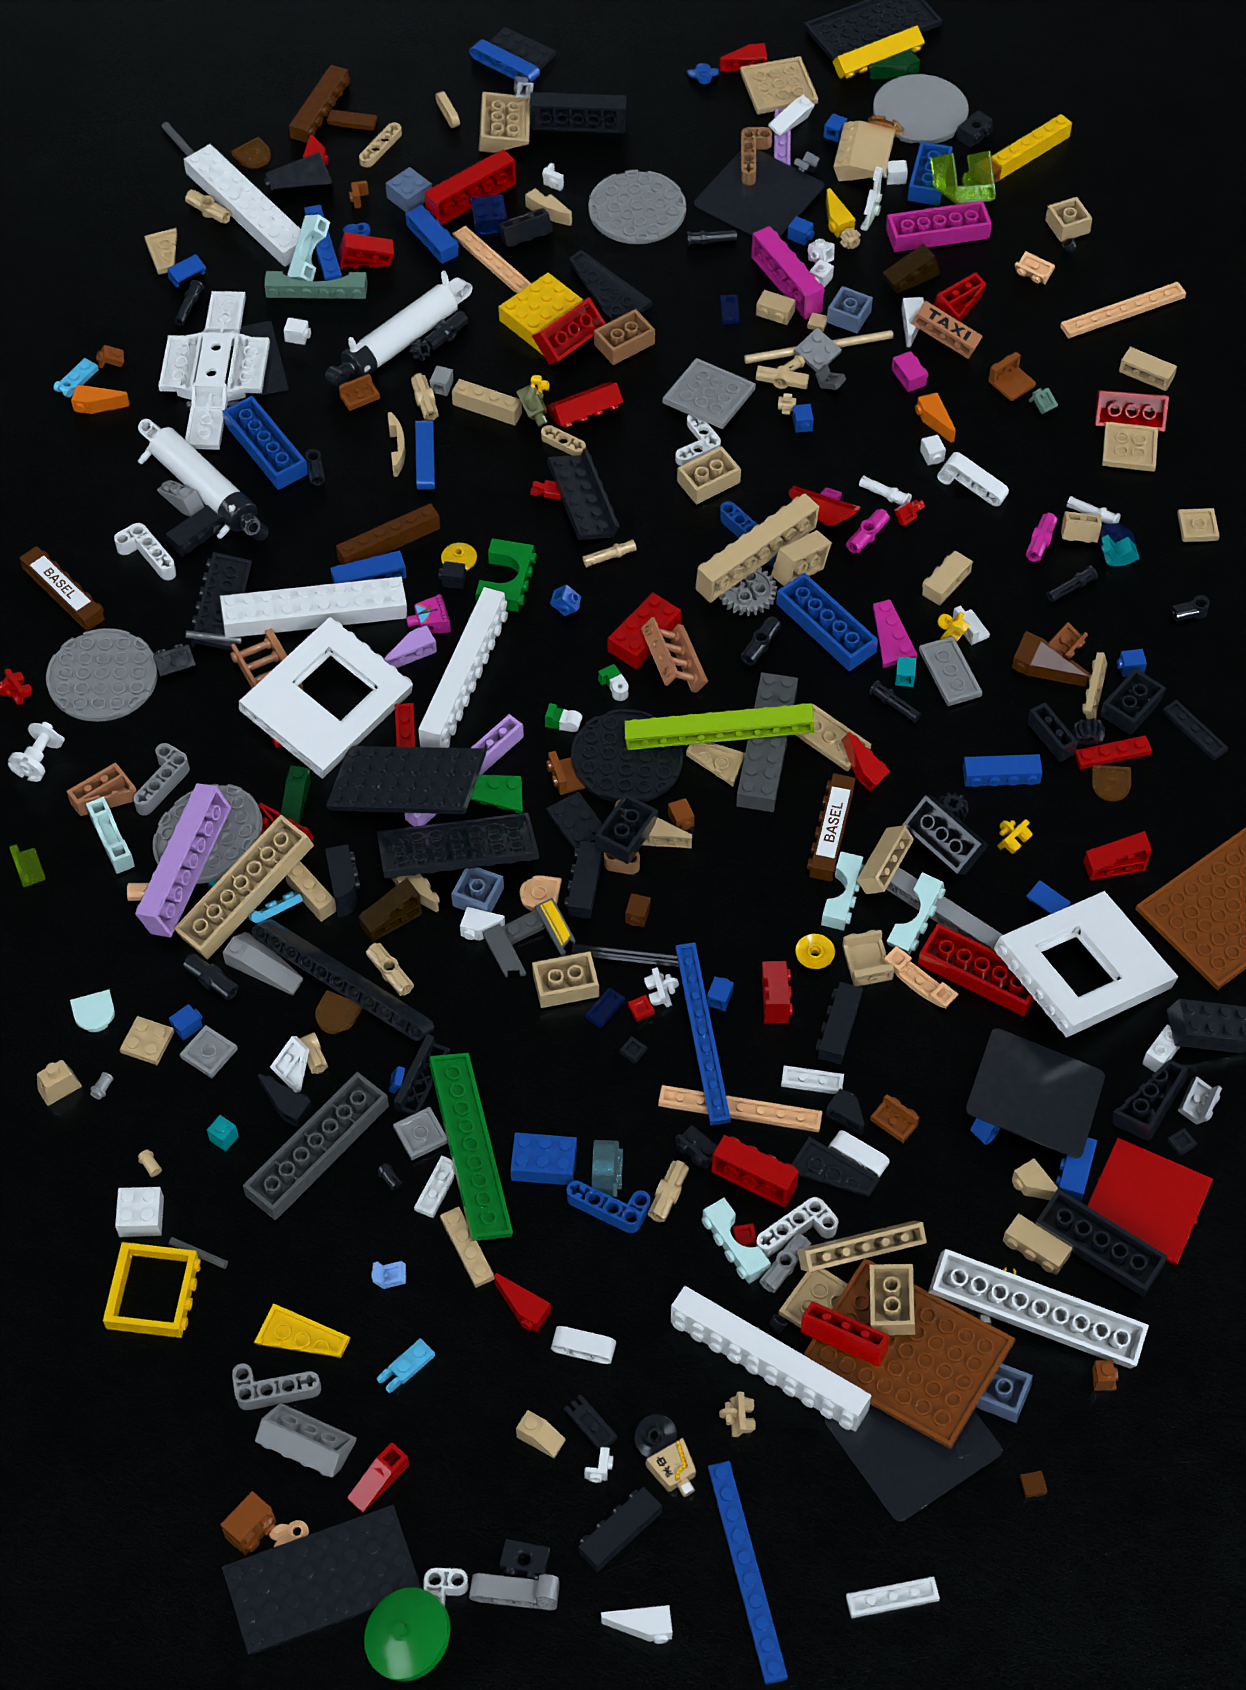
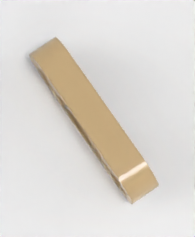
(447, 109)
(558, 435)

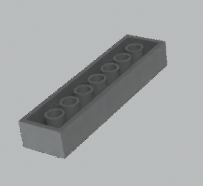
(766, 755)
(316, 1145)

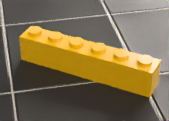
(861, 58)
(1032, 145)

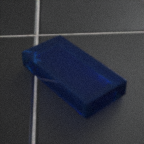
(729, 309)
(605, 1007)

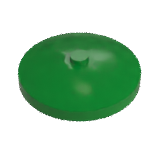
(407, 1634)

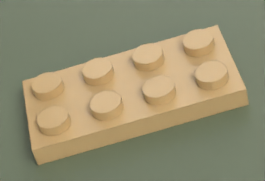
(828, 738)

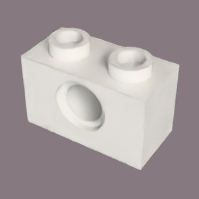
(1161, 1050)

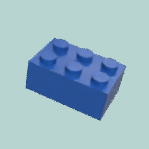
(543, 1158)

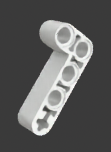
(973, 478)
(140, 538)
(787, 1224)
(445, 1587)

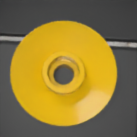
(460, 554)
(815, 944)

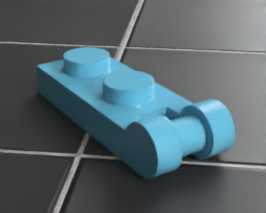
(75, 377)
(273, 907)

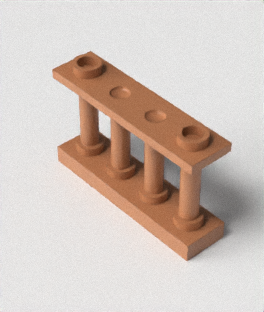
(683, 650)
(277, 655)

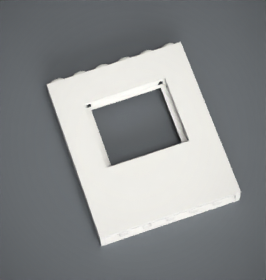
(304, 724)
(1110, 940)

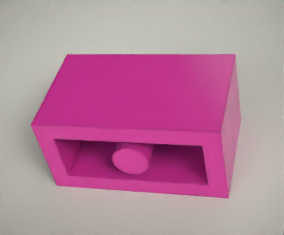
(909, 371)

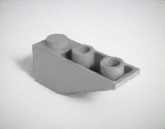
(182, 497)

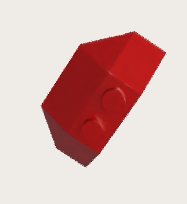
(830, 510)

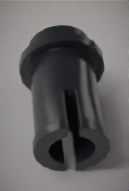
(386, 1172)

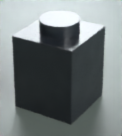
(453, 574)

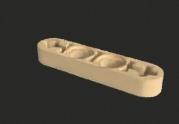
(368, 156)

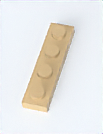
(1096, 683)
(468, 1250)

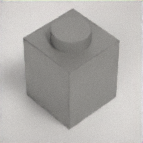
(441, 380)

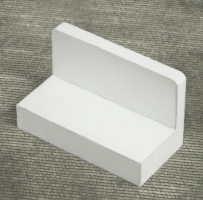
(976, 631)

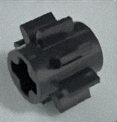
(420, 349)

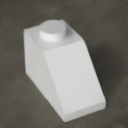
(477, 921)

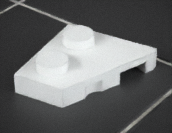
(291, 1063)

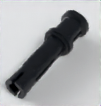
(705, 237)
(191, 297)
(1078, 581)
(887, 697)

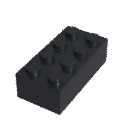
(945, 835)
(1208, 1025)

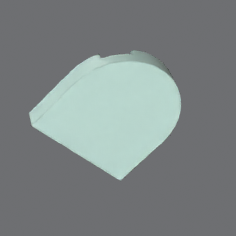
(93, 1011)

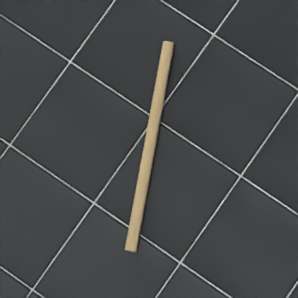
(840, 342)

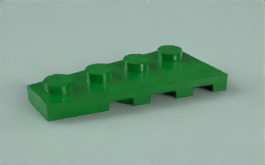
(499, 791)

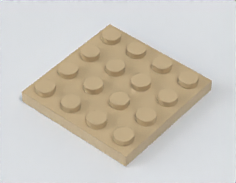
(777, 84)

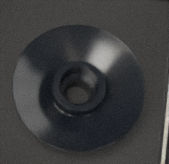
(665, 1434)

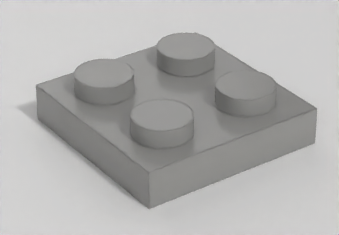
(817, 350)
(208, 1051)
(420, 1133)

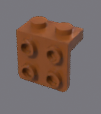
(1009, 378)
(563, 774)

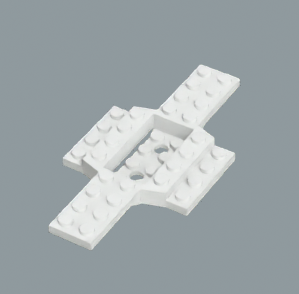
(192, 358)

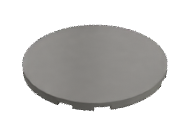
(923, 106)
(637, 207)
(101, 675)
(237, 835)

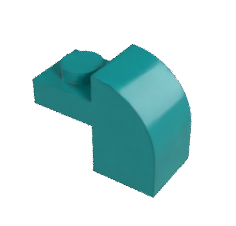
(1119, 553)

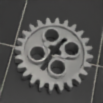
(751, 593)

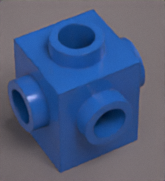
(565, 600)

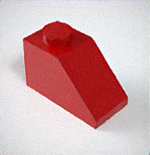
(314, 146)

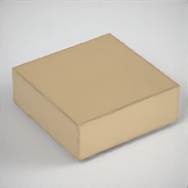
(817, 321)

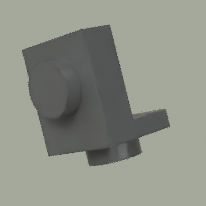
(829, 380)

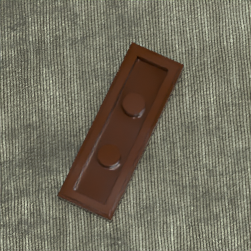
(352, 120)

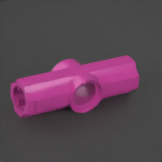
(867, 531)
(1041, 537)

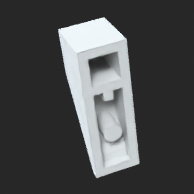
(792, 115)
(910, 307)
(645, 1623)

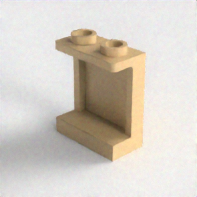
(866, 958)

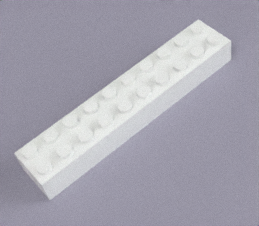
(245, 202)
(312, 606)
(463, 670)
(1038, 1309)
(770, 1359)

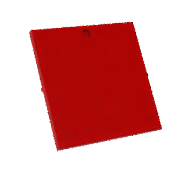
(1150, 1197)

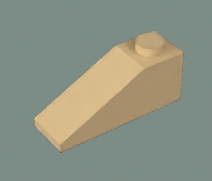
(668, 836)

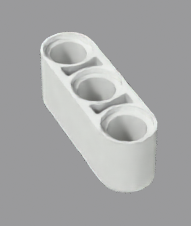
(859, 1153)
(583, 1345)

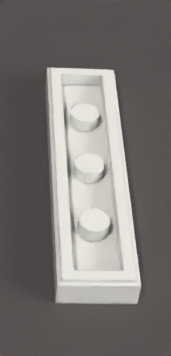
(892, 1597)

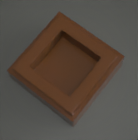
(1033, 1484)

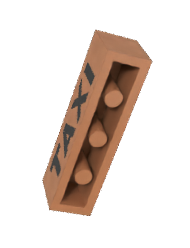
(946, 329)

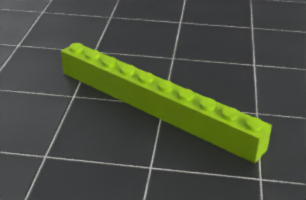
(719, 726)

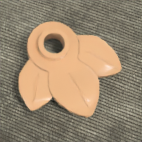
(284, 1533)

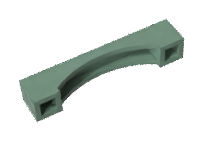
(348, 287)

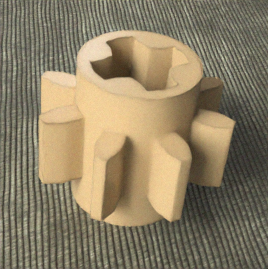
(850, 238)
(786, 403)

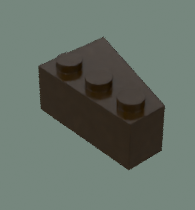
(912, 270)
(391, 911)

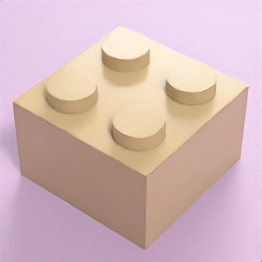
(1068, 219)

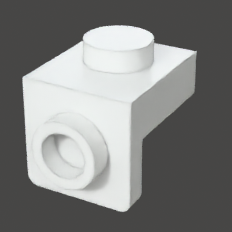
(552, 178)
(605, 1462)

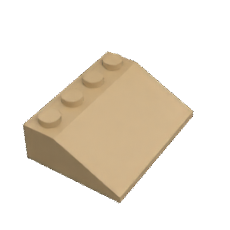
(503, 122)
(862, 149)

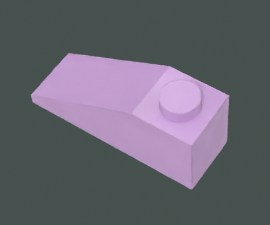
(412, 647)

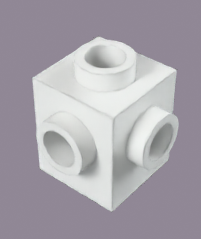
(820, 250)

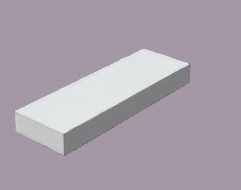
(812, 1080)
(436, 1187)

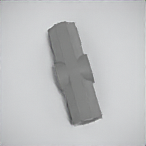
(778, 1272)

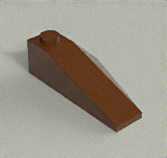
(1040, 661)

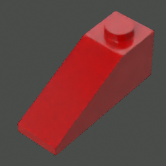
(745, 56)
(526, 1306)

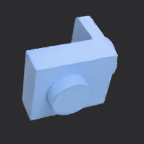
(389, 1275)

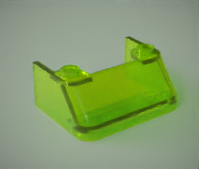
(977, 183)

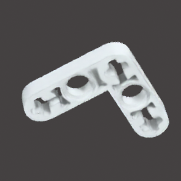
(702, 443)

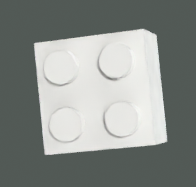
(139, 1211)

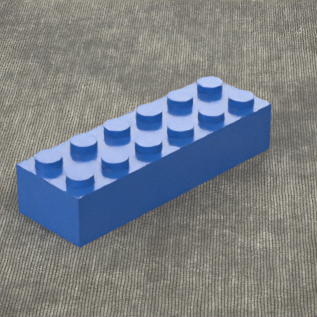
(265, 442)
(827, 621)

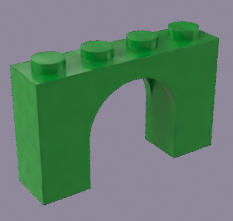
(513, 555)

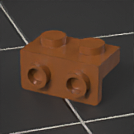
(358, 392)
(1067, 640)
(895, 1118)

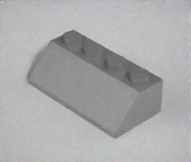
(305, 1439)

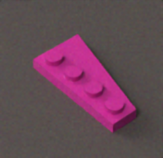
(891, 634)

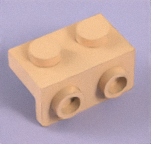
(1034, 267)

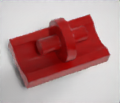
(12, 686)

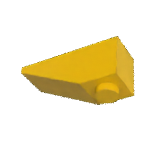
(838, 215)

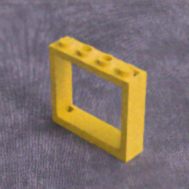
(127, 1250)

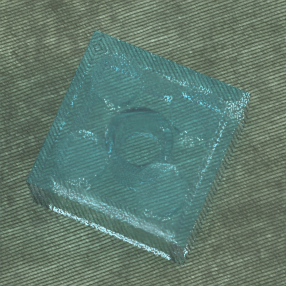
(607, 1167)

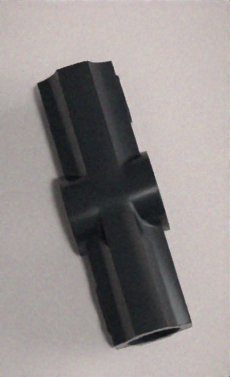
(446, 330)
(760, 641)
(210, 976)

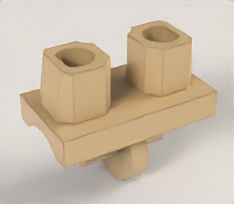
(735, 1414)

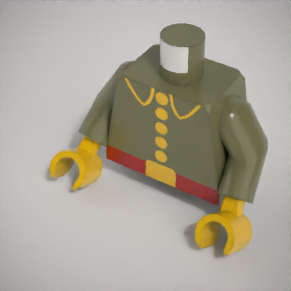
(532, 399)

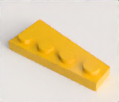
(297, 1333)

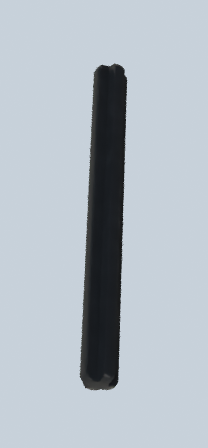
(627, 955)

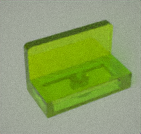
(27, 866)

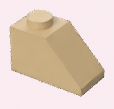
(1033, 1181)
(539, 1434)

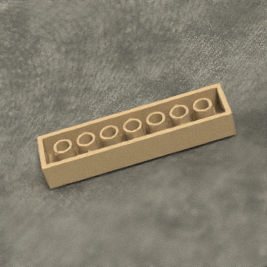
(756, 547)
(243, 887)

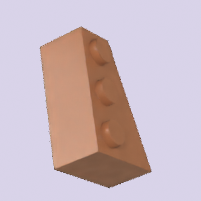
(108, 783)

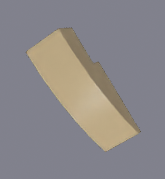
(556, 210)

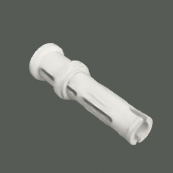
(892, 494)
(1083, 507)

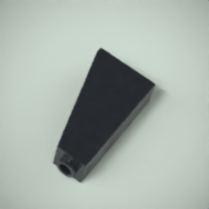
(301, 174)

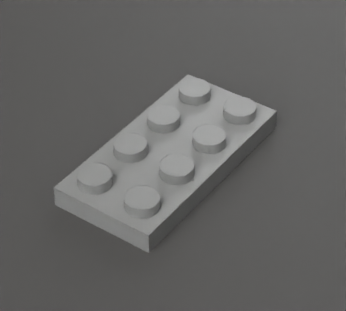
(950, 671)

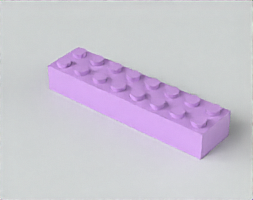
(183, 860)

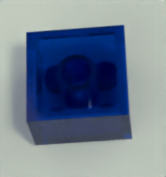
(487, 213)

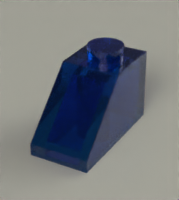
(1116, 533)

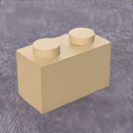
(775, 307)
(1081, 527)

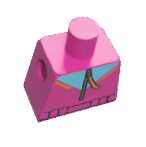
(430, 613)

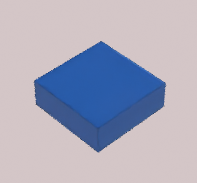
(396, 1079)

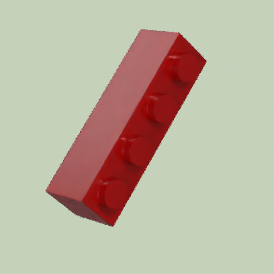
(845, 1333)

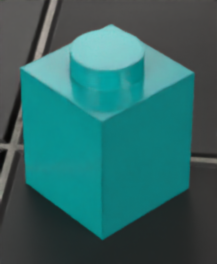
(905, 671)
(222, 1133)

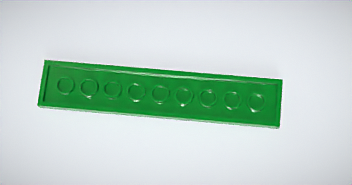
(470, 1147)

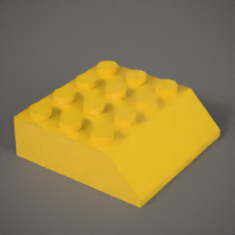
(536, 307)

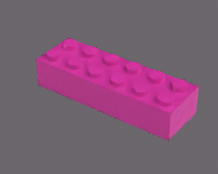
(938, 226)
(787, 272)

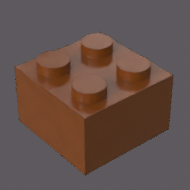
(249, 1523)

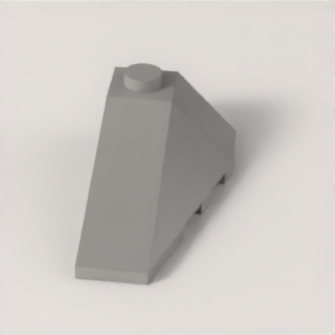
(261, 962)

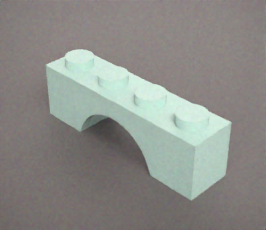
(312, 231)
(109, 835)
(837, 909)
(905, 935)
(750, 1261)

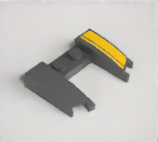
(502, 938)

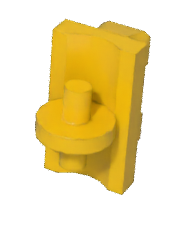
(953, 627)
(1010, 842)

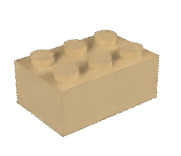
(709, 475)
(800, 557)
(565, 979)
(892, 1299)

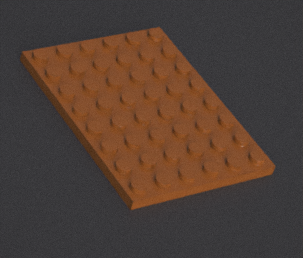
(1206, 912)
(925, 1377)

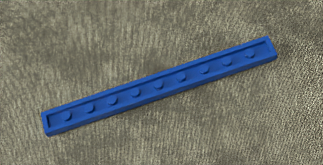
(703, 1034)
(747, 1573)

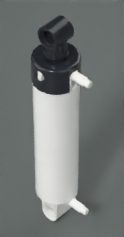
(399, 331)
(197, 473)

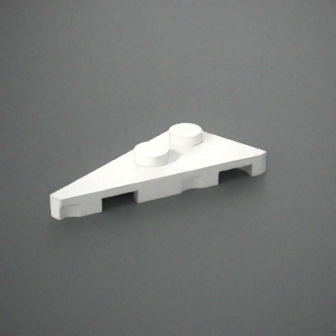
(874, 198)

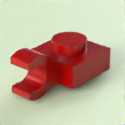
(548, 489)
(907, 511)

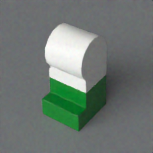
(615, 681)
(562, 719)

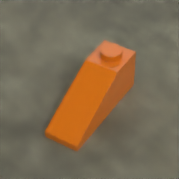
(95, 400)
(935, 415)

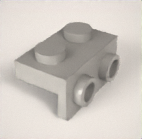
(1199, 1101)

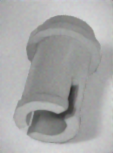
(101, 1086)

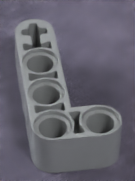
(172, 770)
(277, 1385)
(516, 1591)

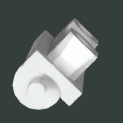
(657, 980)

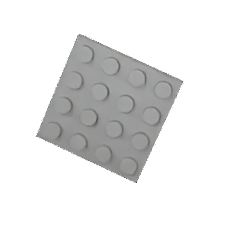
(709, 393)

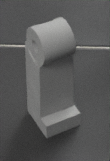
(522, 87)

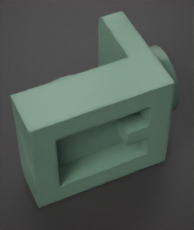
(1043, 400)

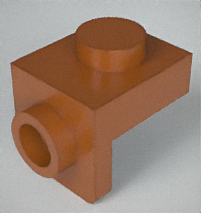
(358, 189)
(110, 355)

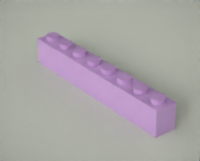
(495, 744)

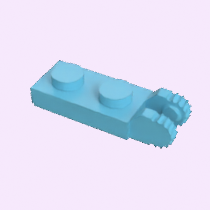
(407, 1365)

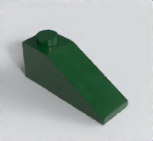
(895, 66)
(296, 792)

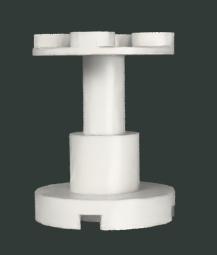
(29, 761)

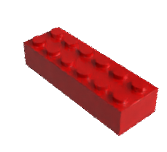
(482, 179)
(974, 968)

